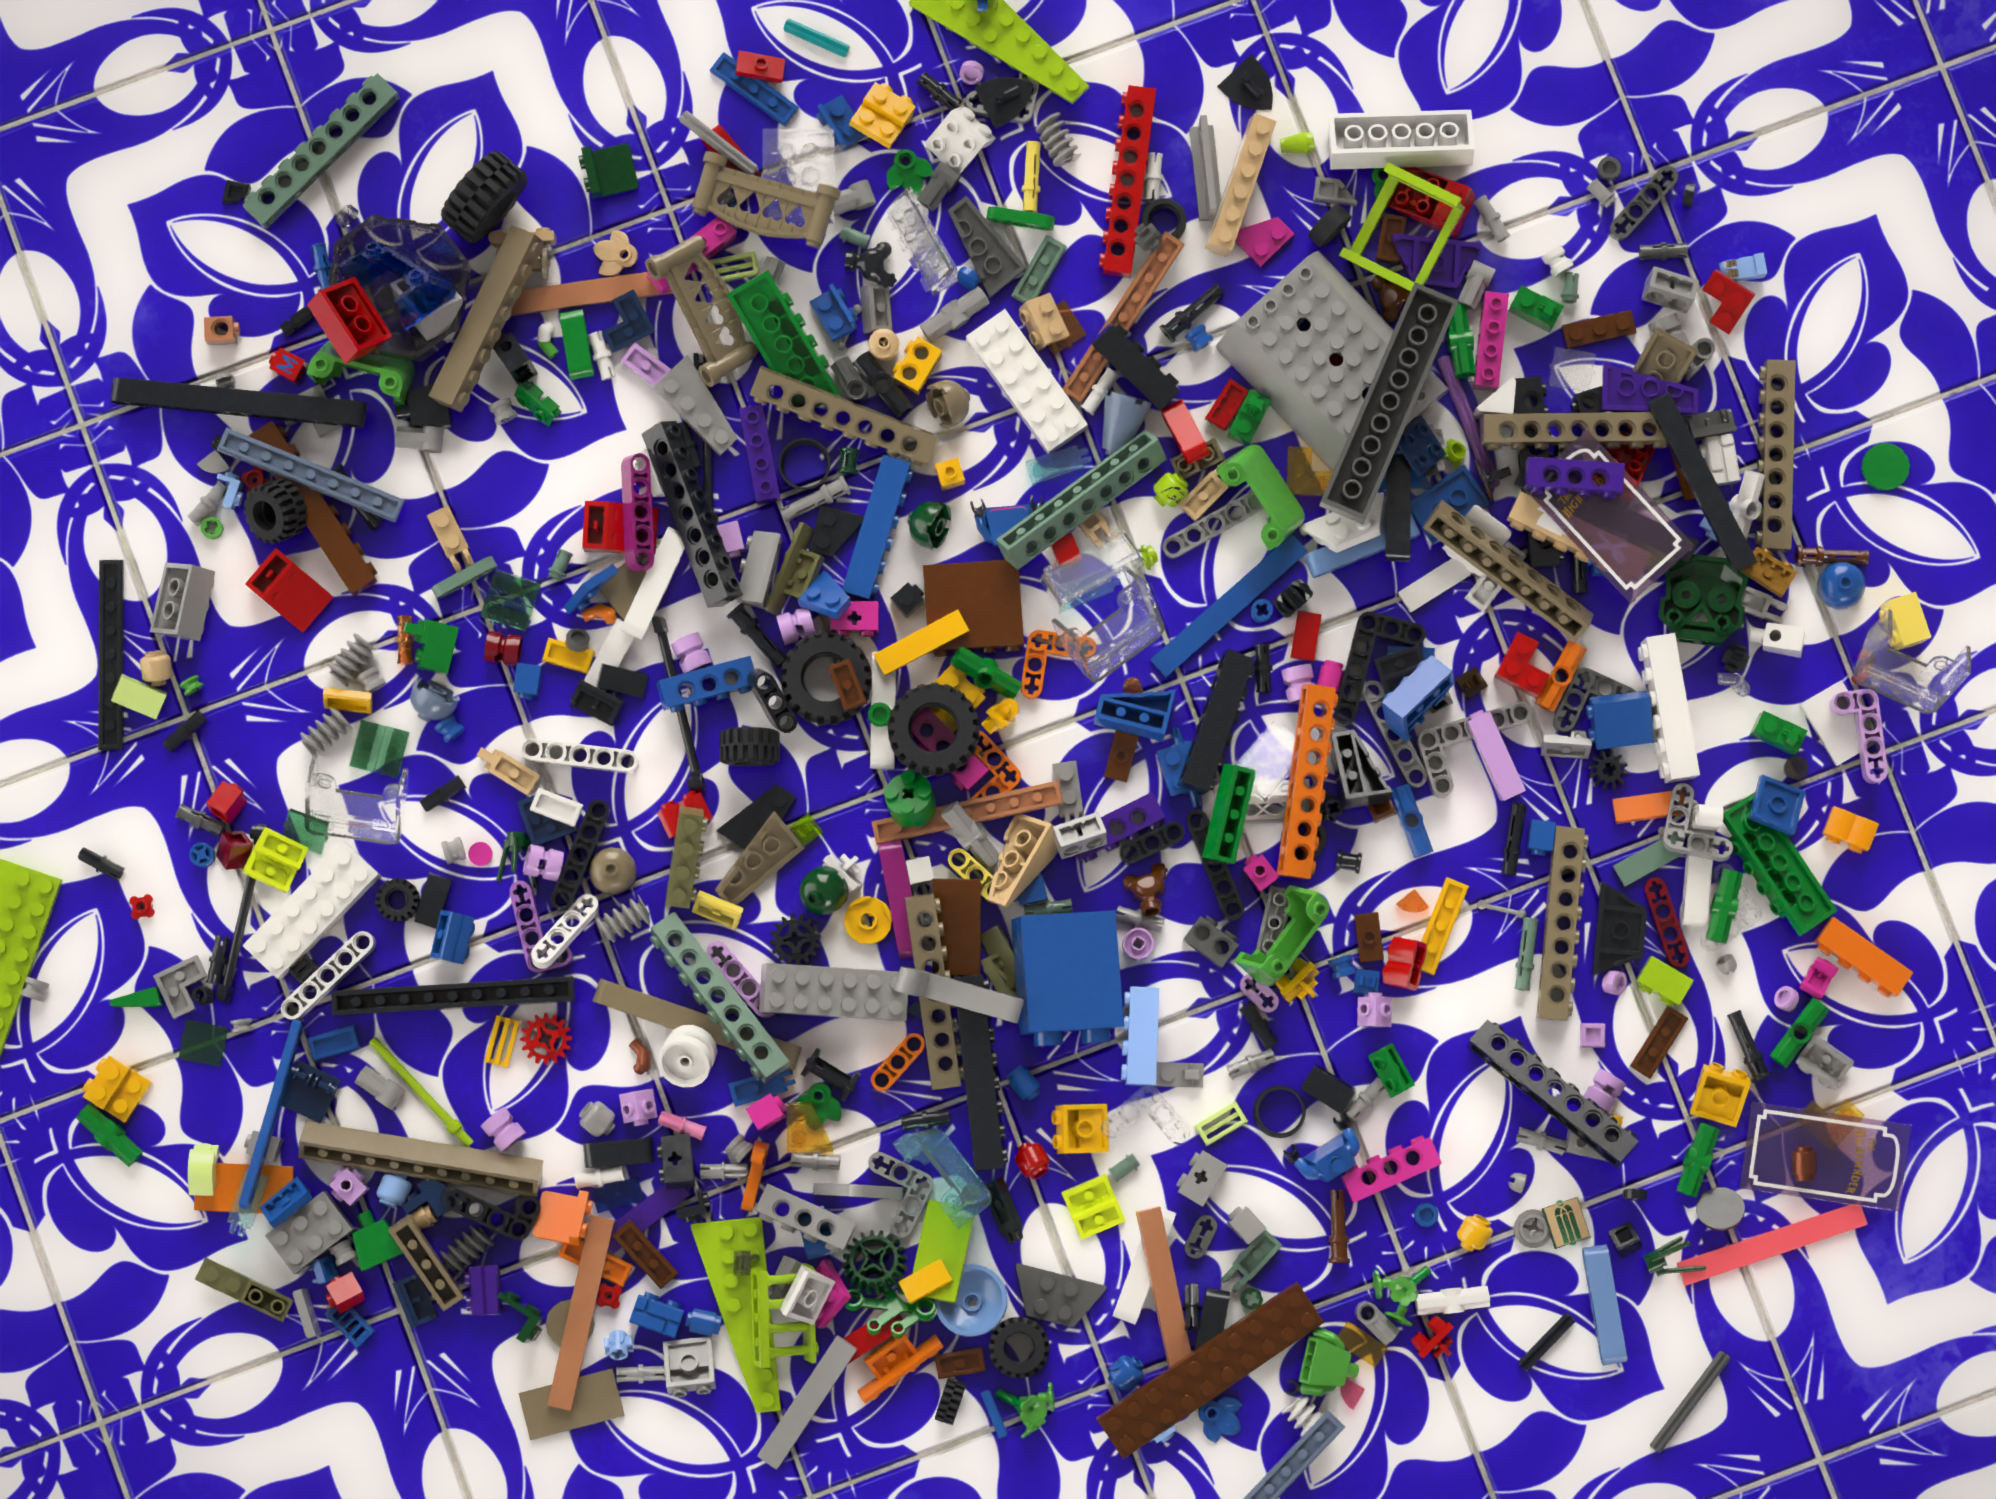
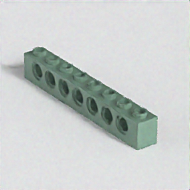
(318, 164)
(1081, 499)
(673, 928)

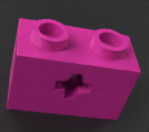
(866, 627)

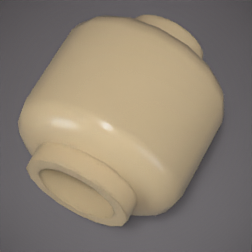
(884, 352)
(156, 667)

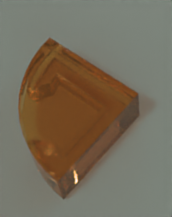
(1413, 903)

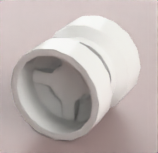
(1558, 261)

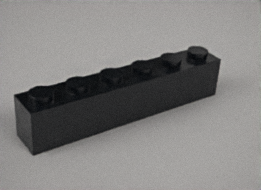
(1216, 722)

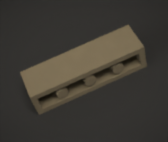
(426, 1262)

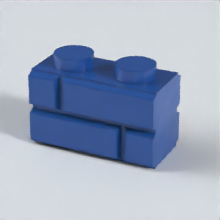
(452, 937)
(657, 1315)

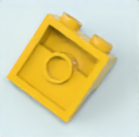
(883, 114)
(958, 681)
(116, 1088)
(1720, 1094)
(1079, 1129)

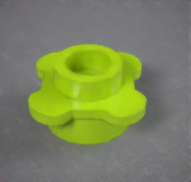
(1454, 452)
(1149, 556)

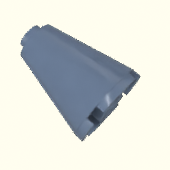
(1121, 419)

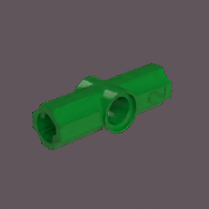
(1461, 344)
(986, 673)
(1724, 906)
(1789, 1044)
(109, 1134)
(1697, 1160)

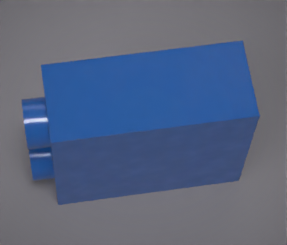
(1068, 976)

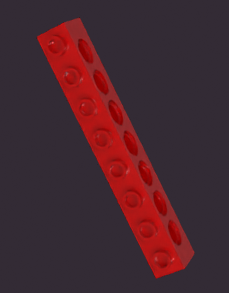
(1144, 99)

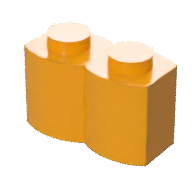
(1849, 829)

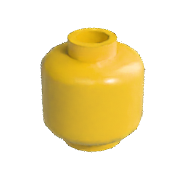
(1474, 1232)

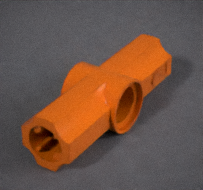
(1568, 663)

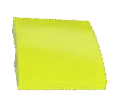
(275, 860)
(1093, 1206)

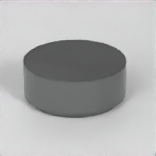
(1609, 169)
(577, 640)

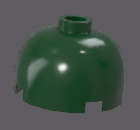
(928, 524)
(823, 890)

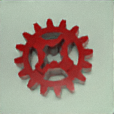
(556, 1034)

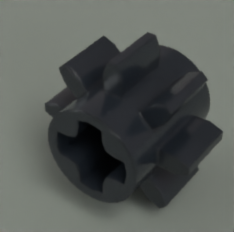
(1735, 658)
(1336, 807)

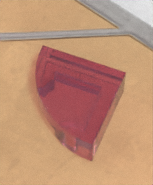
(1351, 1393)

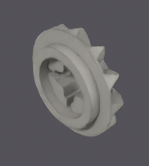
(1522, 1234)

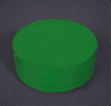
(879, 714)

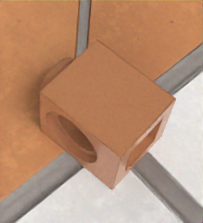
(211, 326)

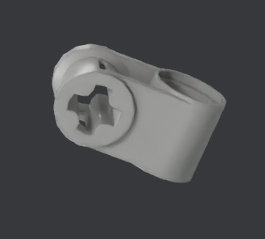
(1699, 360)

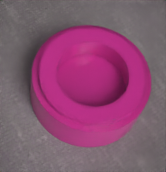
(480, 853)

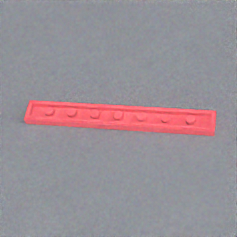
(1773, 1243)

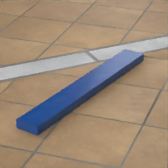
(1228, 606)
(271, 1115)

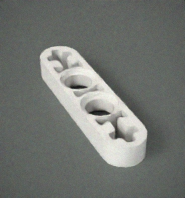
(565, 931)

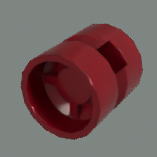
(503, 648)

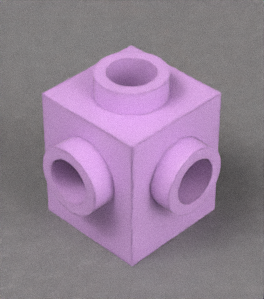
(1374, 1011)
(638, 1107)
(356, 1190)

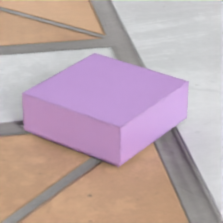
(1592, 1035)

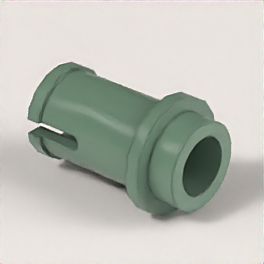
(854, 236)
(1570, 288)
(560, 564)
(1124, 1167)

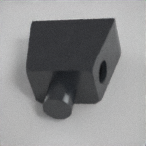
(514, 358)
(424, 410)

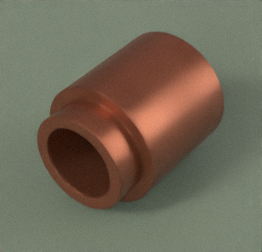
(1804, 1163)

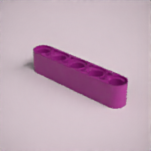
(631, 522)
(897, 889)

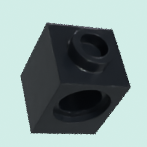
(1594, 394)

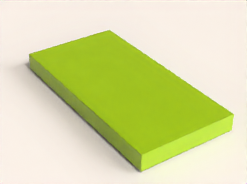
(943, 1241)

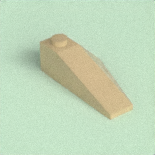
(1025, 854)

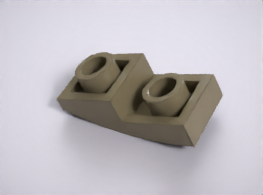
(1186, 471)

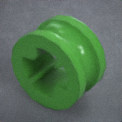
(204, 526)
(191, 685)

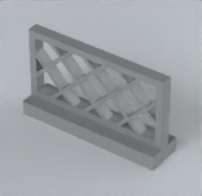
(1205, 169)

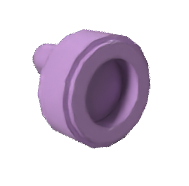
(971, 72)
(1614, 982)
(1786, 998)

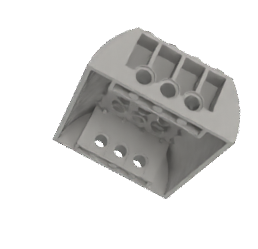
(1295, 365)

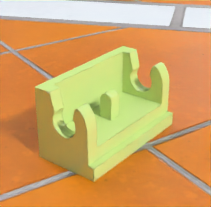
(139, 696)

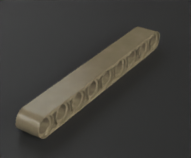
(674, 1016)

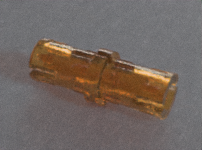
(404, 641)

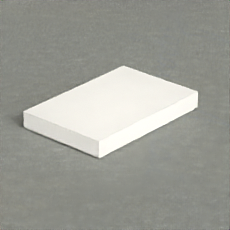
(1835, 731)

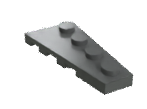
(987, 250)

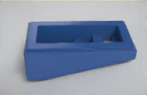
(369, 1330)

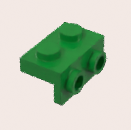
(1391, 1070)

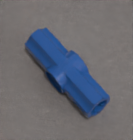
(1416, 836)

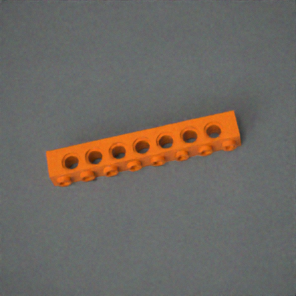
(1297, 791)

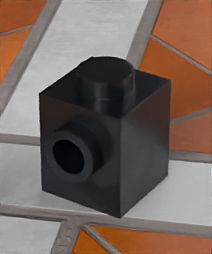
(908, 599)

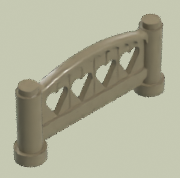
(815, 206)
(674, 267)

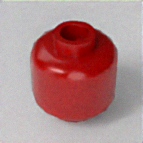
(1032, 1160)

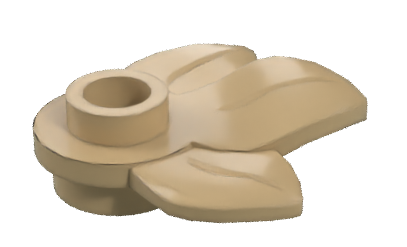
(612, 251)

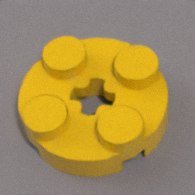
(863, 933)

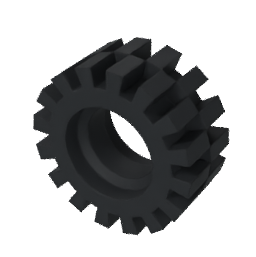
(383, 900)
(950, 1401)

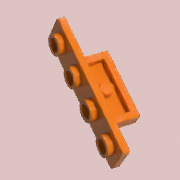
(894, 1361)

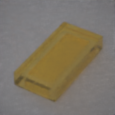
(1362, 1344)

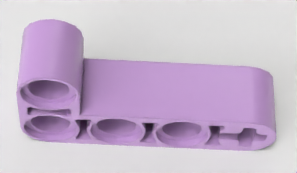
(1864, 736)
(740, 980)

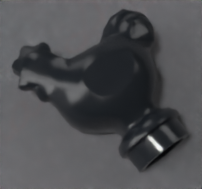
(872, 264)

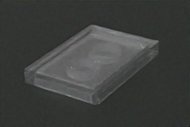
(1271, 758)

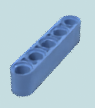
(1325, 560)
(1604, 1304)

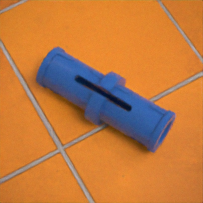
(322, 264)

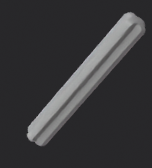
(718, 143)

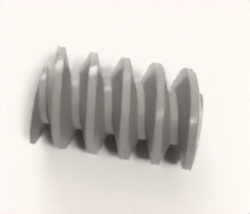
(1056, 140)
(351, 659)
(325, 732)
(624, 919)

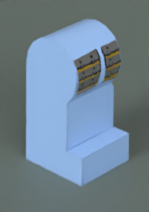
(1745, 268)

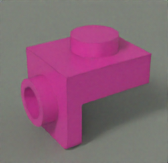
(1818, 977)

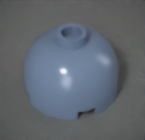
(432, 700)

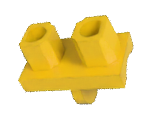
(1001, 715)
(1301, 984)

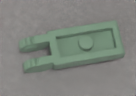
(1253, 1259)

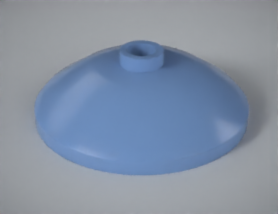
(991, 1296)

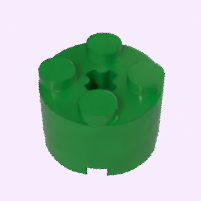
(910, 799)

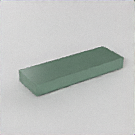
(1039, 270)
(1645, 861)

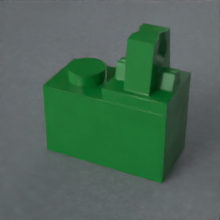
(1535, 308)
(1249, 418)
(437, 644)
(1778, 732)

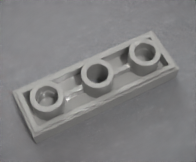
(1274, 909)

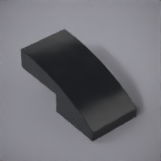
(433, 900)

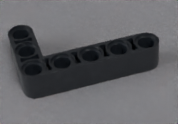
(1363, 658)

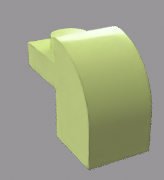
(202, 1169)

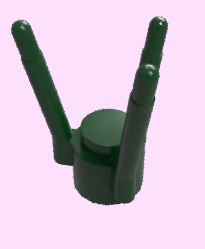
(514, 844)
(1656, 1259)

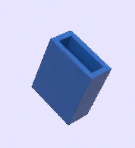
(1620, 720)

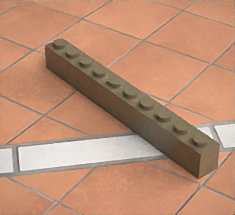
(420, 1159)

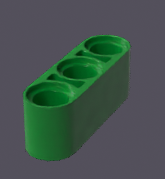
(576, 344)

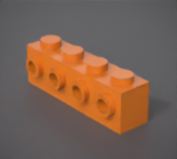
(1863, 957)

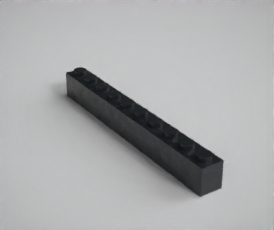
(453, 996)

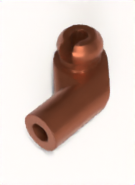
(643, 1059)

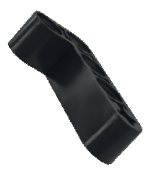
(487, 1209)

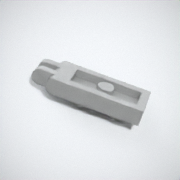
(1069, 783)

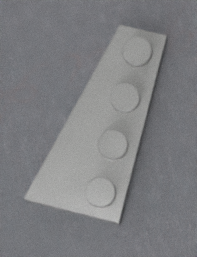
(695, 405)

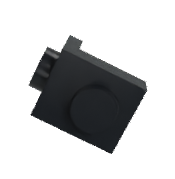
(691, 1213)

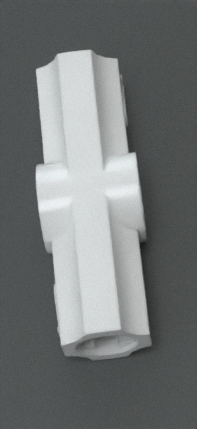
(1746, 504)
(1452, 1300)

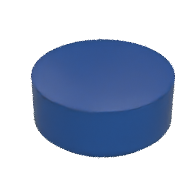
(968, 278)
(1426, 1214)

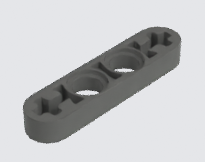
(1642, 202)

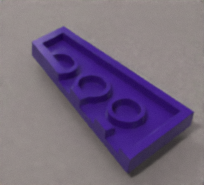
(1632, 391)

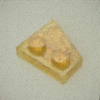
(805, 1129)

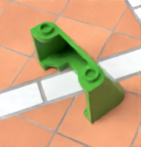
(394, 373)
(1259, 472)
(1307, 913)

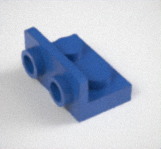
(837, 116)
(834, 314)
(286, 1202)

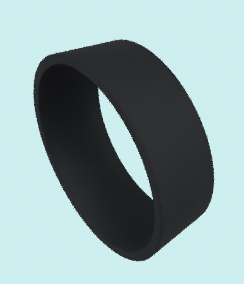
(798, 442)
(1256, 1112)

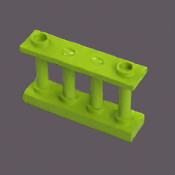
(763, 1328)

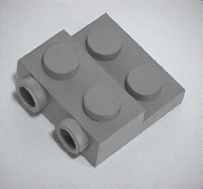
(689, 1366)

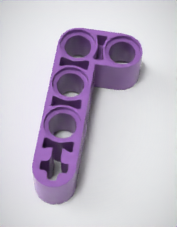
(533, 925)

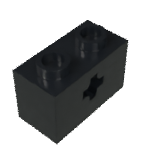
(682, 1174)

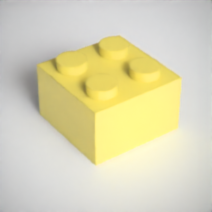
(1907, 621)

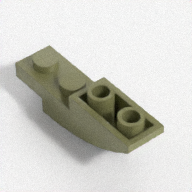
(244, 1289)

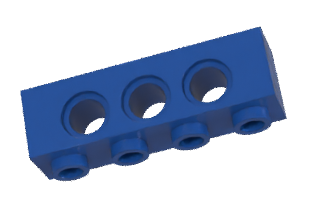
(669, 687)

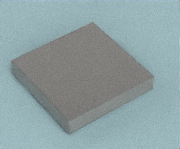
(307, 1313)

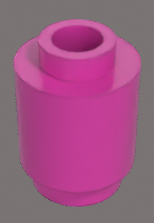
(1331, 675)

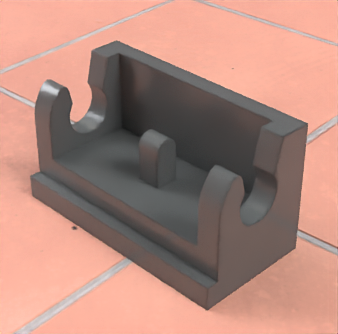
(1710, 424)

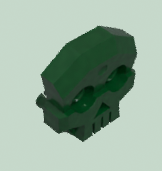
(1706, 581)

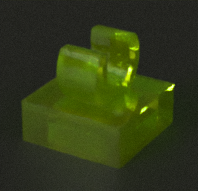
(806, 829)

